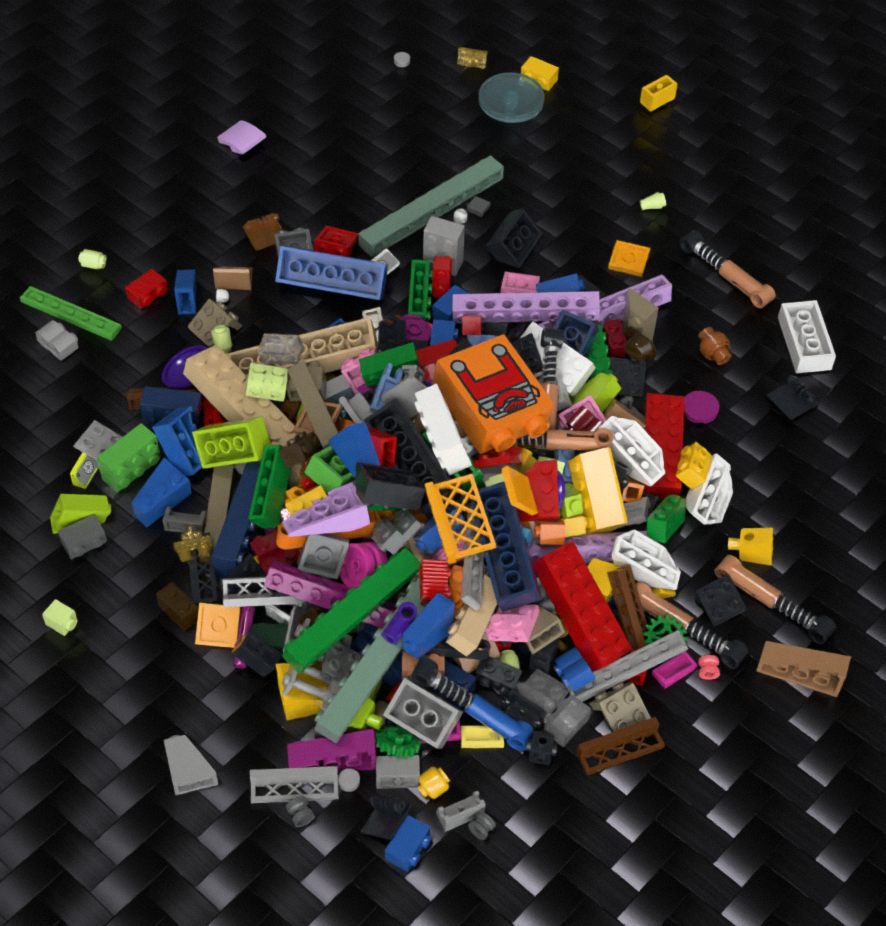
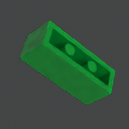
(374, 365)
(666, 518)

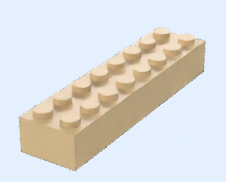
(326, 346)

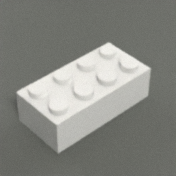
(806, 336)
(571, 365)
(441, 430)

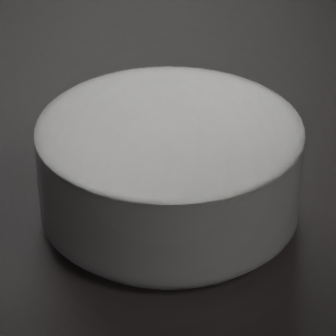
(401, 59)
(349, 780)

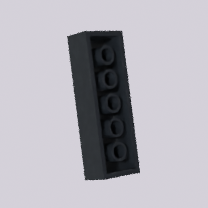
(411, 449)

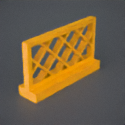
(442, 522)

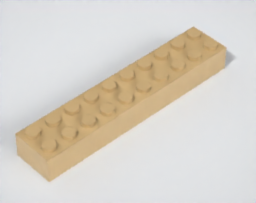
(226, 388)

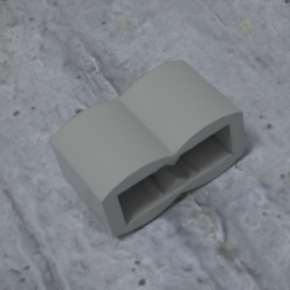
(57, 339)

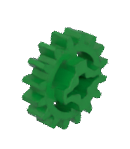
(665, 627)
(397, 741)

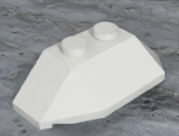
(635, 449)
(712, 498)
(647, 559)

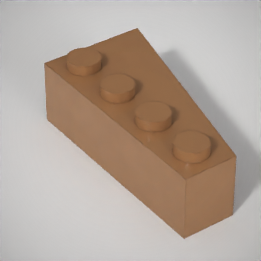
(804, 667)

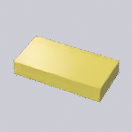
(480, 737)

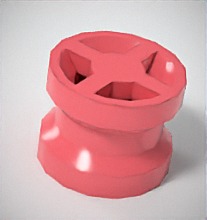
(709, 667)

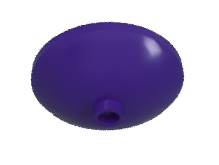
(173, 371)

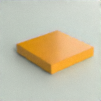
(629, 258)
(519, 490)
(217, 625)

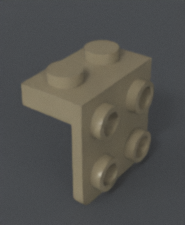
(208, 317)
(621, 706)

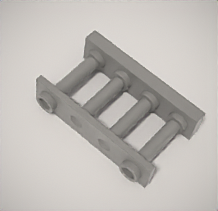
(332, 685)

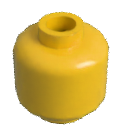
(433, 783)

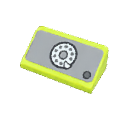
(83, 471)

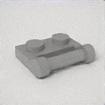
(637, 511)

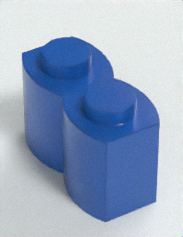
(573, 669)

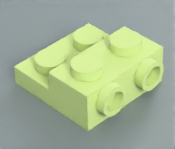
(267, 382)

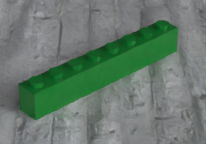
(351, 611)

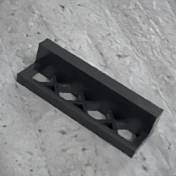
(196, 571)

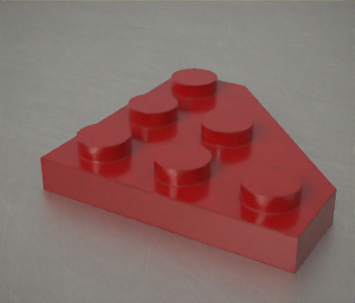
(545, 490)

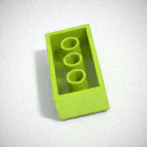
(231, 442)

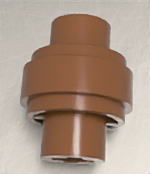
(714, 345)

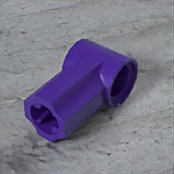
(399, 623)

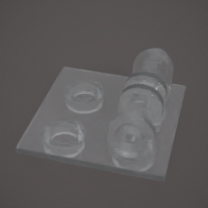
(543, 690)

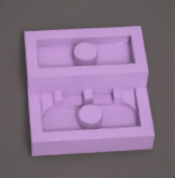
(241, 137)

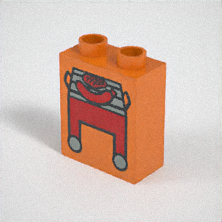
(493, 395)

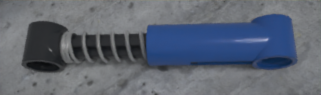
(516, 732)

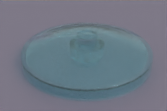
(511, 97)

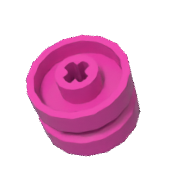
(361, 561)

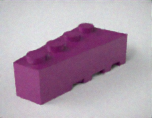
(352, 751)

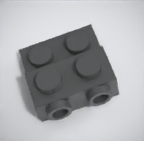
(298, 238)
(395, 533)
(323, 555)

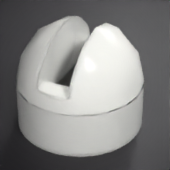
(460, 216)
(222, 296)

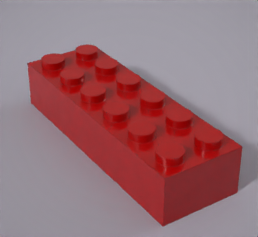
(665, 426)
(581, 606)

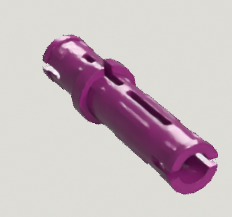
(245, 625)

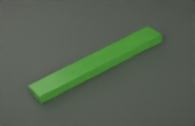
(71, 313)

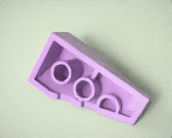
(336, 513)

